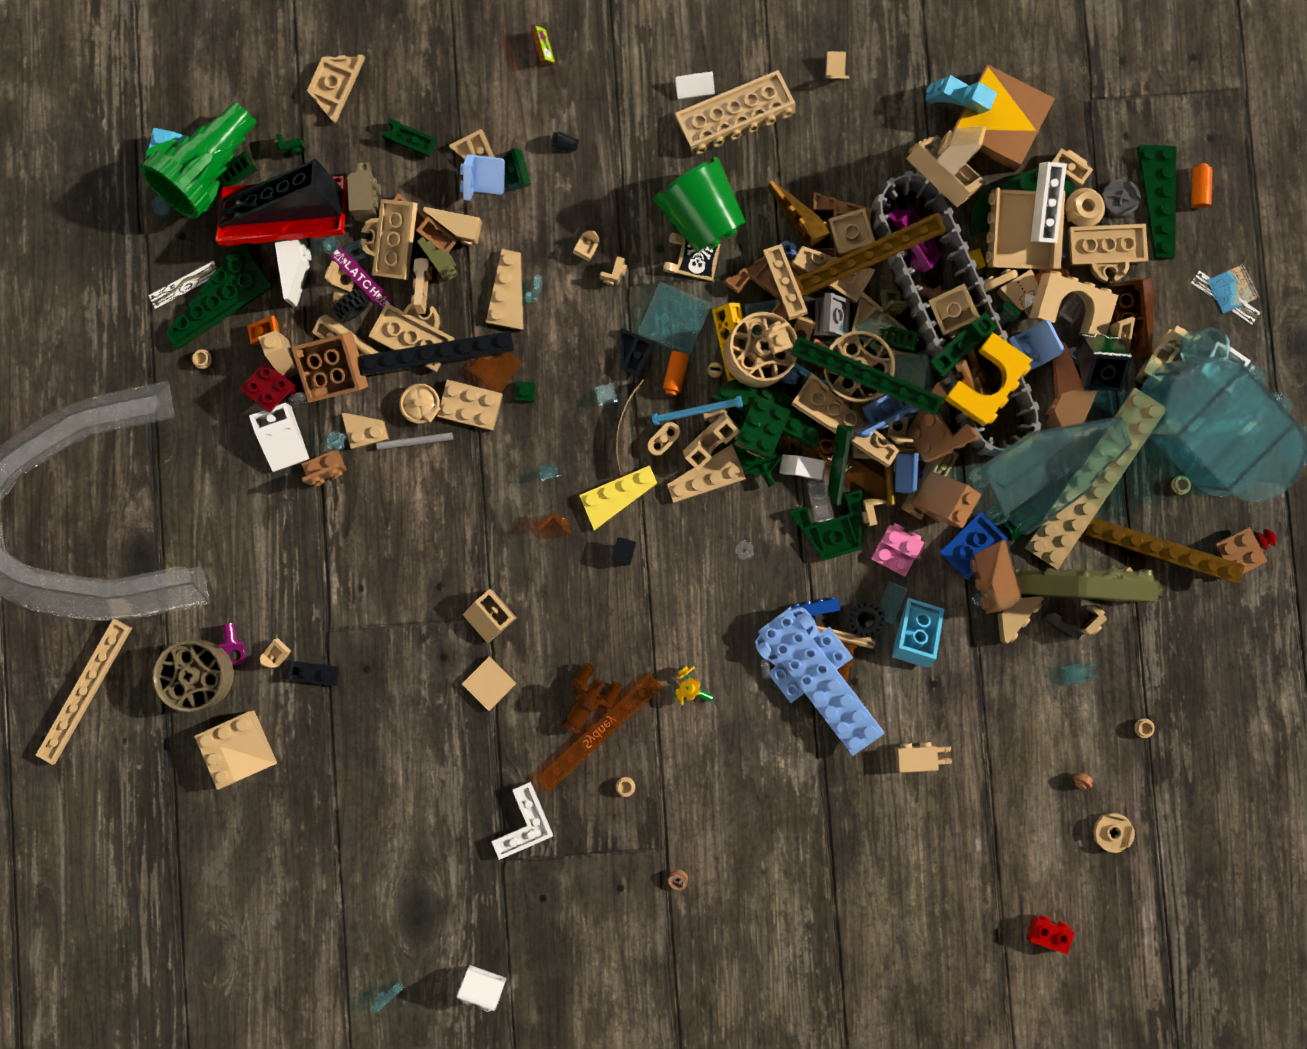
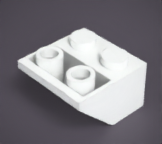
(481, 988)

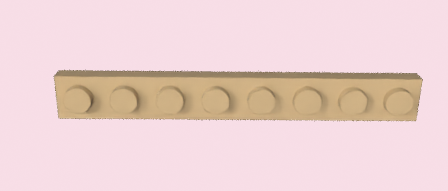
(83, 691)

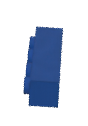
(820, 606)

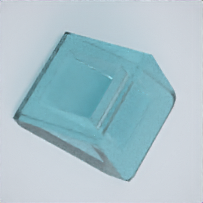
(606, 394)
(548, 471)

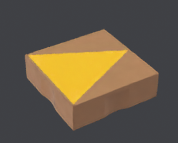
(1011, 120)

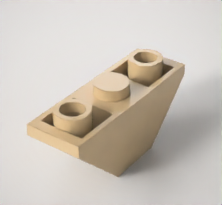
(1016, 617)

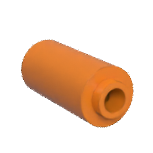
(1201, 186)
(675, 372)

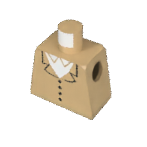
(1020, 292)

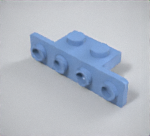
(881, 412)

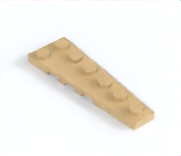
(828, 410)

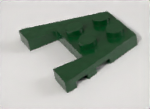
(836, 535)

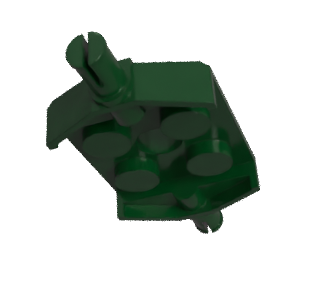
(752, 464)

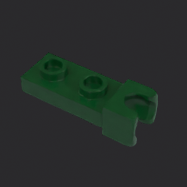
(409, 138)

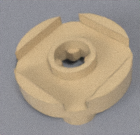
(1103, 837)

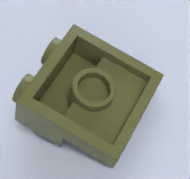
(442, 261)

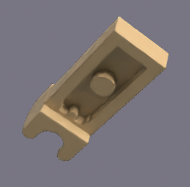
(420, 284)

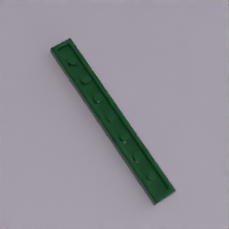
(866, 376)

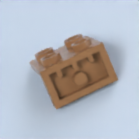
(323, 467)

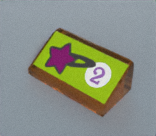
(542, 45)

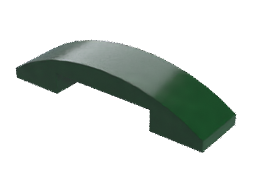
(963, 343)

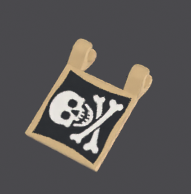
(690, 263)

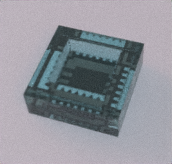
(355, 251)

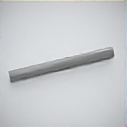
(414, 441)

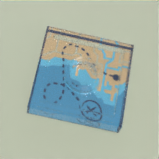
(1233, 288)

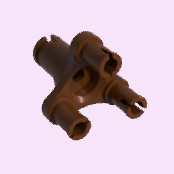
(589, 698)

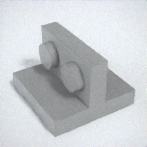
(832, 315)

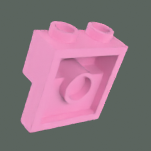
(897, 549)

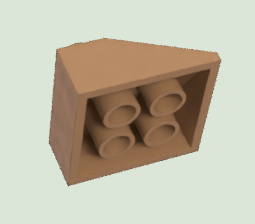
(329, 367)
(995, 578)

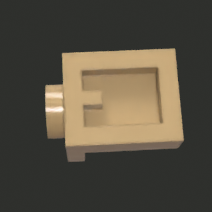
(778, 337)

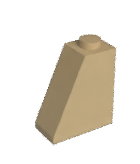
(279, 353)

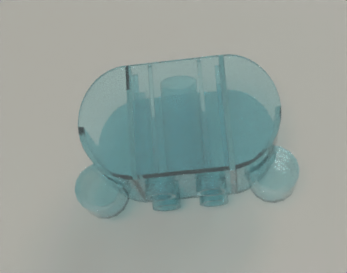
(1224, 422)

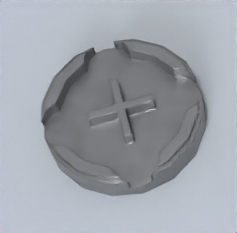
(1121, 198)

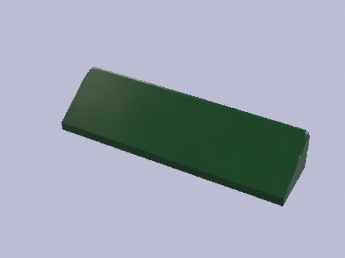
(839, 463)

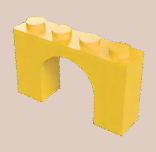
(1011, 364)

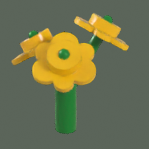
(690, 687)

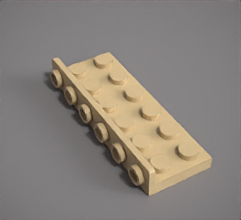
(736, 112)

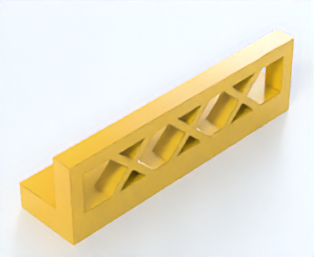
(733, 316)

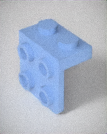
(482, 175)
(1038, 343)

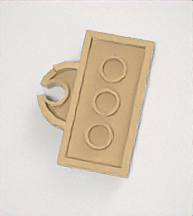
(391, 238)
(1108, 248)
(408, 329)

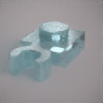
(873, 326)
(1076, 673)
(384, 998)

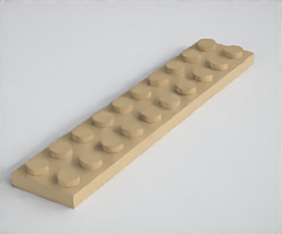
(1060, 533)

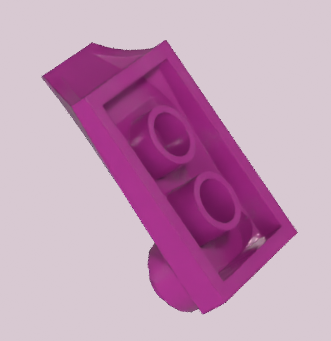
(922, 255)

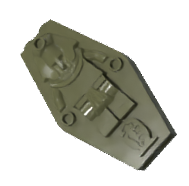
(1090, 584)

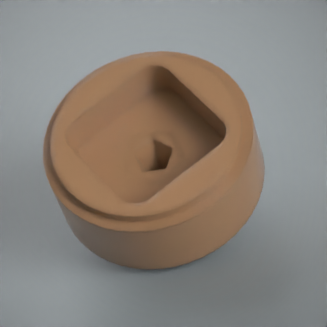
(678, 880)

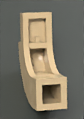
(1162, 353)

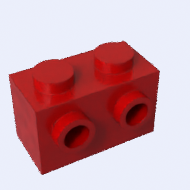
(1049, 934)

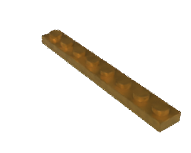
(871, 254)
(1165, 550)

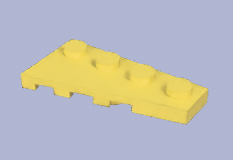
(614, 496)

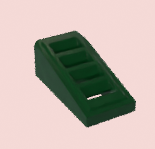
(249, 170)
(1007, 315)
(906, 333)

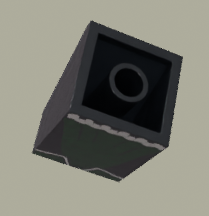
(1102, 362)

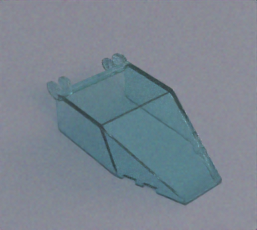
(1049, 470)

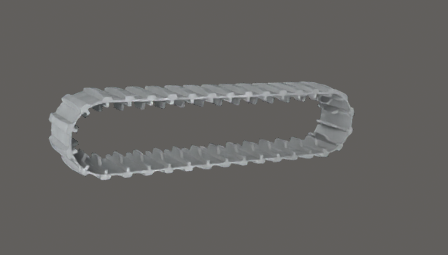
(974, 284)

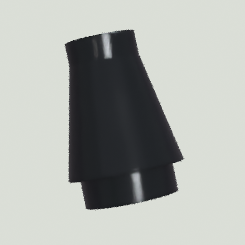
(562, 141)

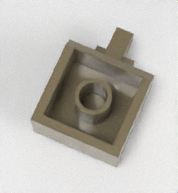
(363, 193)

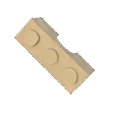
(701, 448)

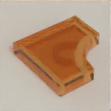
(496, 371)

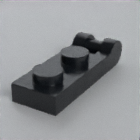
(311, 672)

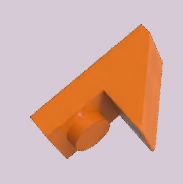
(261, 328)

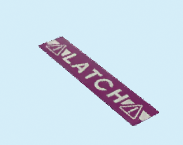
(361, 278)

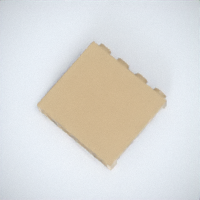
(1011, 233)

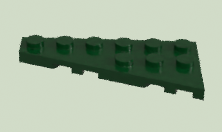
(225, 292)

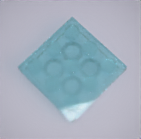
(674, 318)

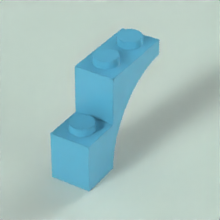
(952, 90)

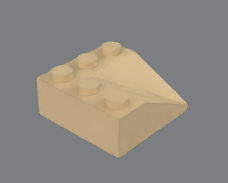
(235, 749)

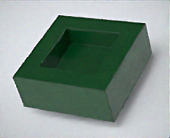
(525, 391)

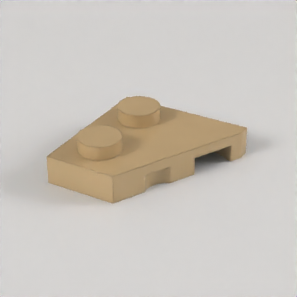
(473, 144)
(364, 430)

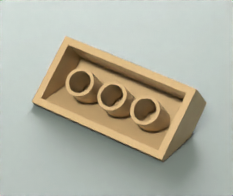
(959, 147)

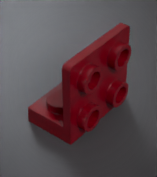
(267, 387)

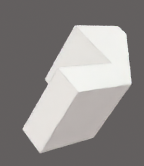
(803, 466)

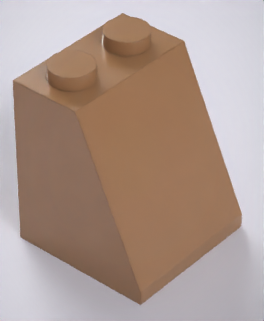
(945, 499)

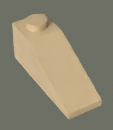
(461, 226)

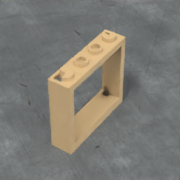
(955, 188)

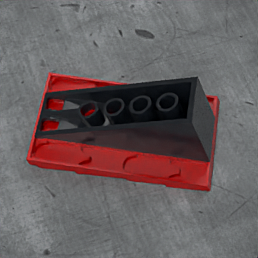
(287, 207)

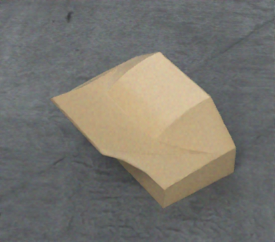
(1076, 168)

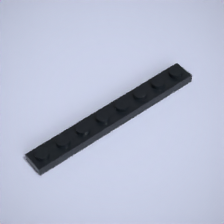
(436, 353)

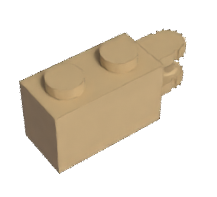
(920, 758)

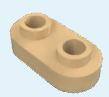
(993, 283)
(663, 439)

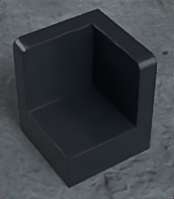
(624, 550)

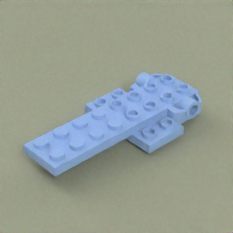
(808, 664)

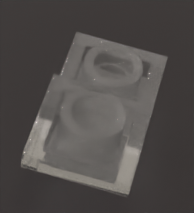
(820, 500)

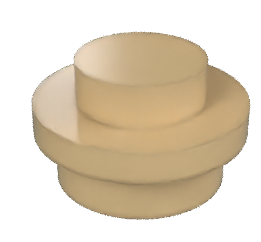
(202, 359)
(1180, 485)
(1144, 728)
(625, 786)

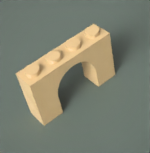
(1054, 287)

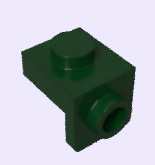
(291, 147)

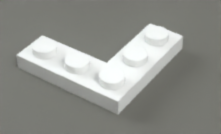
(536, 829)

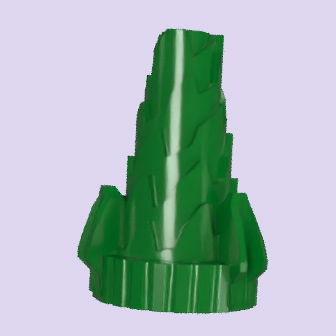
(189, 170)

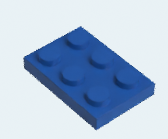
(973, 538)

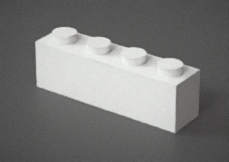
(1048, 202)

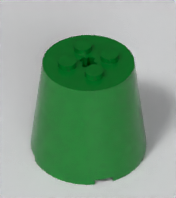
(702, 206)

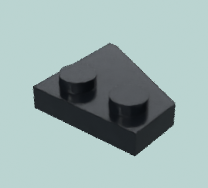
(634, 352)

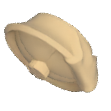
(1084, 207)
(419, 403)

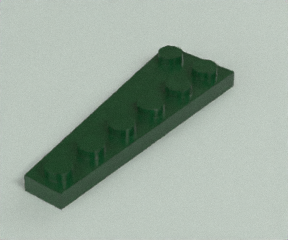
(1159, 183)

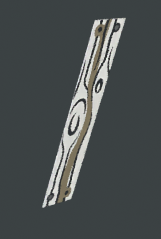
(182, 285)
(1245, 311)

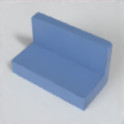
(906, 473)

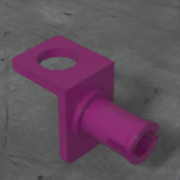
(230, 643)

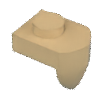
(587, 245)
(868, 515)
(274, 654)

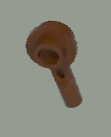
(825, 448)

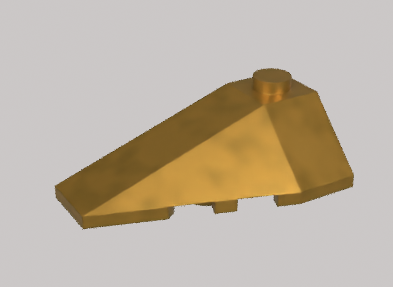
(805, 221)

